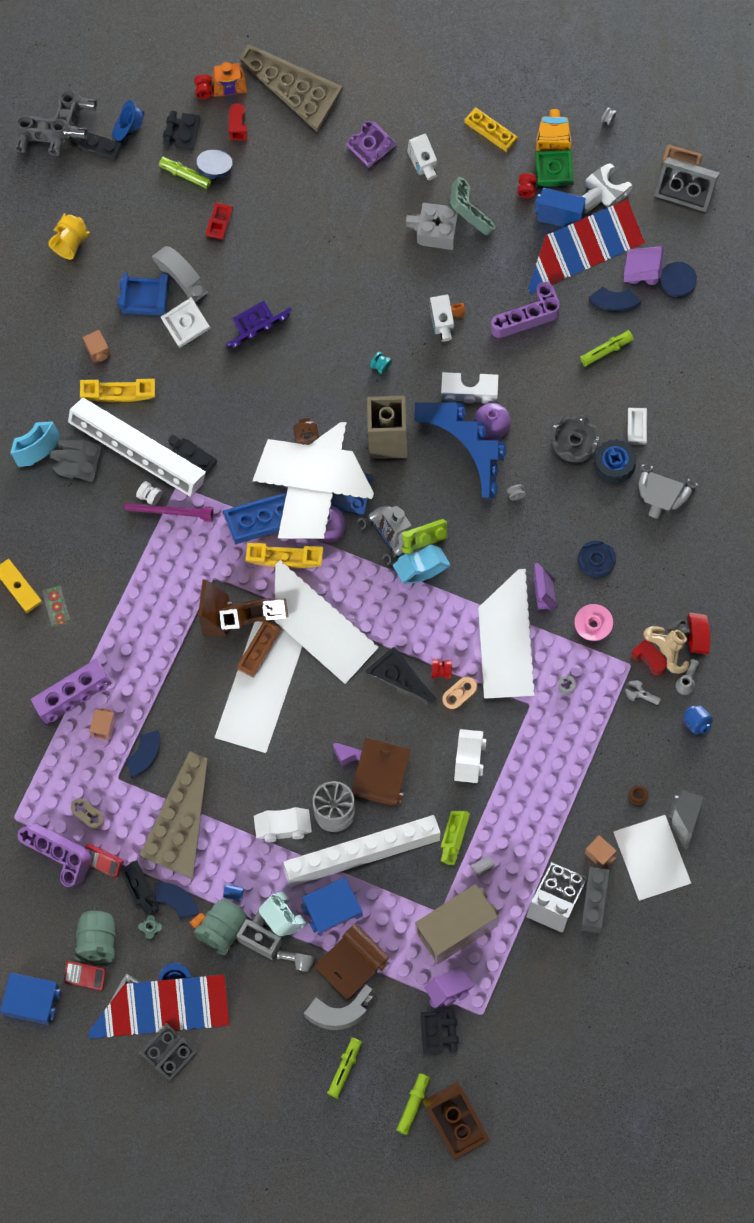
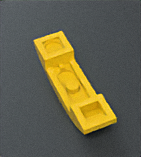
(117, 391)
(292, 557)

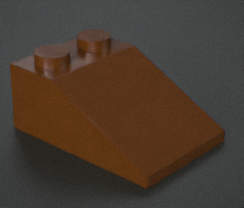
(211, 601)
(455, 1120)

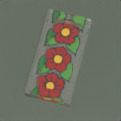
(56, 606)

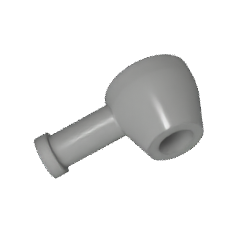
(687, 689)
(302, 961)

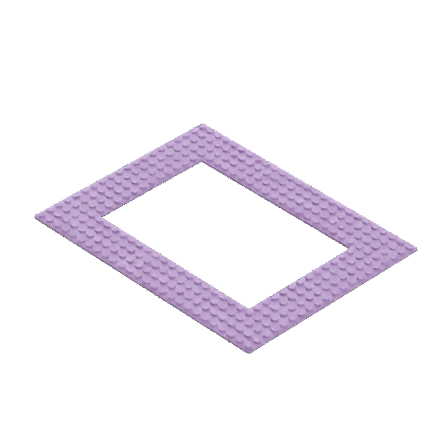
(416, 619)

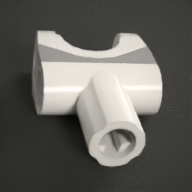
(602, 190)

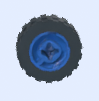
(615, 461)

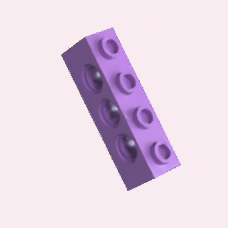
(61, 691)

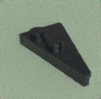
(397, 671)

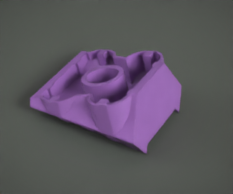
(371, 143)
(644, 265)
(544, 588)

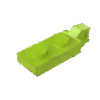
(453, 836)

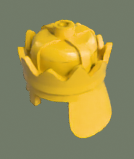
(70, 233)

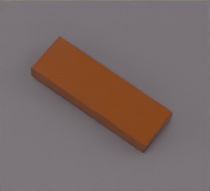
(259, 648)

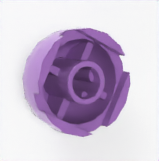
(495, 419)
(335, 526)

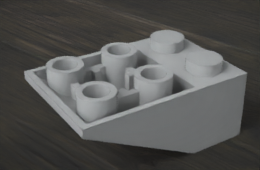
(556, 897)

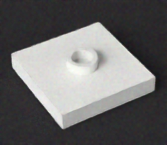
(185, 322)

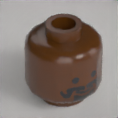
(305, 431)

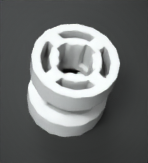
(148, 493)

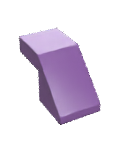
(346, 754)

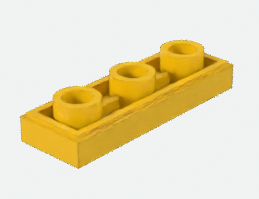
(498, 135)
(25, 594)

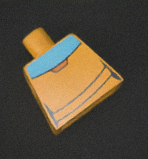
(553, 133)

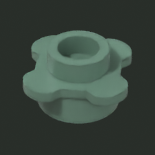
(156, 927)

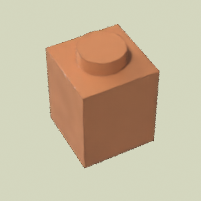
(96, 346)
(102, 724)
(601, 853)

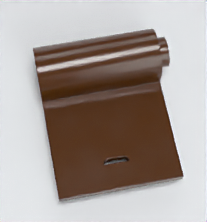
(381, 775)
(352, 961)

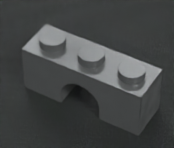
(595, 900)

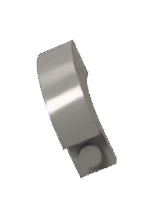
(177, 267)
(339, 1018)

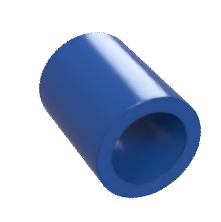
(233, 892)

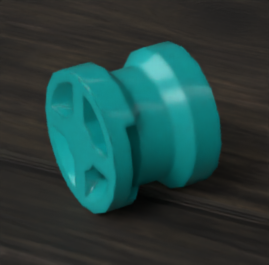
(380, 363)

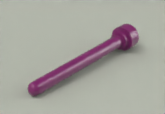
(204, 513)

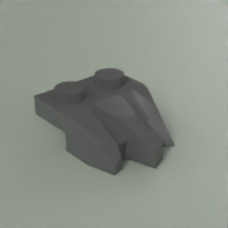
(76, 459)

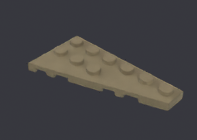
(300, 89)
(177, 827)

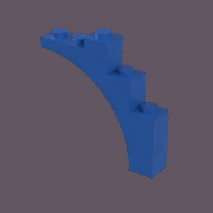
(471, 434)

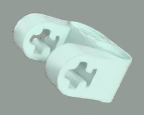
(279, 916)

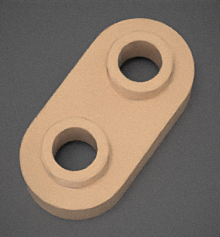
(460, 692)

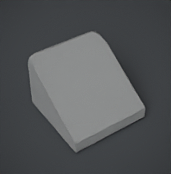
(483, 867)

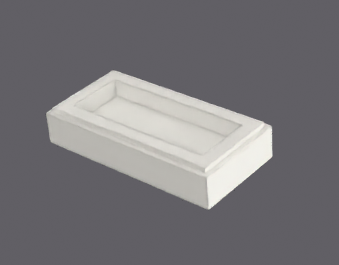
(637, 426)

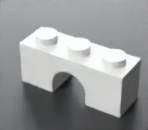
(453, 389)

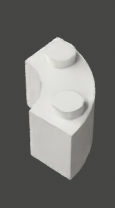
(469, 755)
(282, 824)

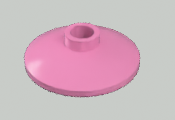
(598, 615)

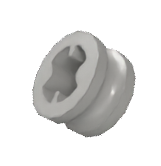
(609, 116)
(516, 492)
(564, 691)

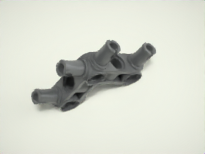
(56, 129)

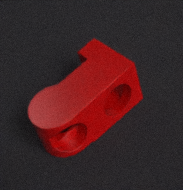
(236, 129)
(651, 656)

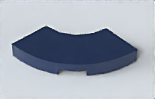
(614, 301)
(145, 755)
(177, 898)

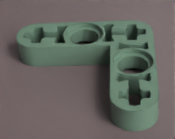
(460, 203)

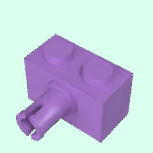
(449, 987)

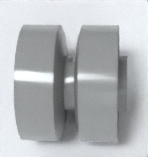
(334, 806)

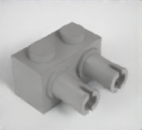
(258, 938)

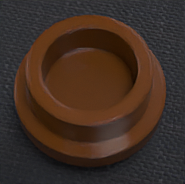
(638, 795)

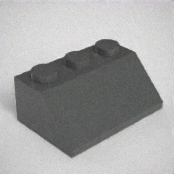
(686, 184)
(685, 814)

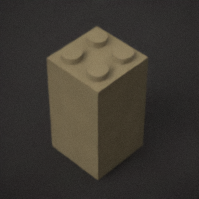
(387, 427)
(457, 923)

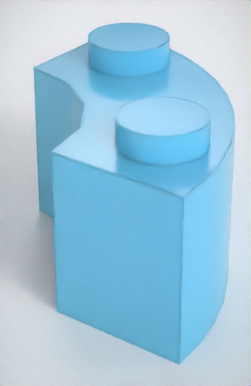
(35, 444)
(421, 565)

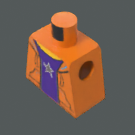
(228, 80)

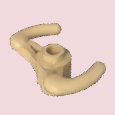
(669, 646)

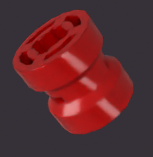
(203, 84)
(527, 182)
(441, 668)

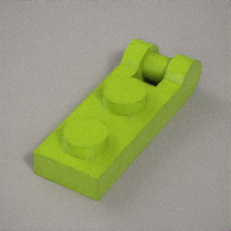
(424, 535)

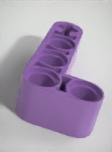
(509, 327)
(35, 836)

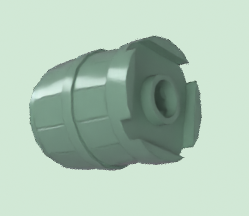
(221, 926)
(95, 938)

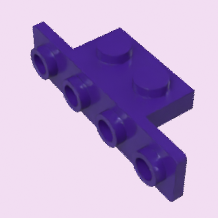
(253, 320)

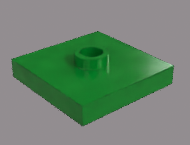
(554, 168)

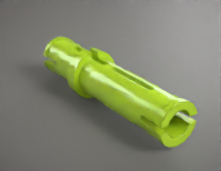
(177, 168)
(613, 344)
(354, 1046)
(413, 1103)

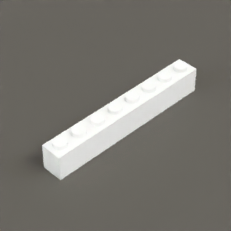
(136, 447)
(361, 851)

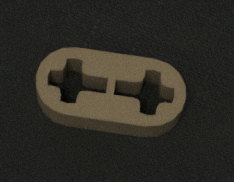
(84, 817)

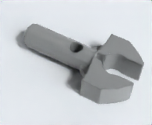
(641, 693)

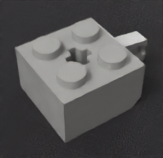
(435, 226)

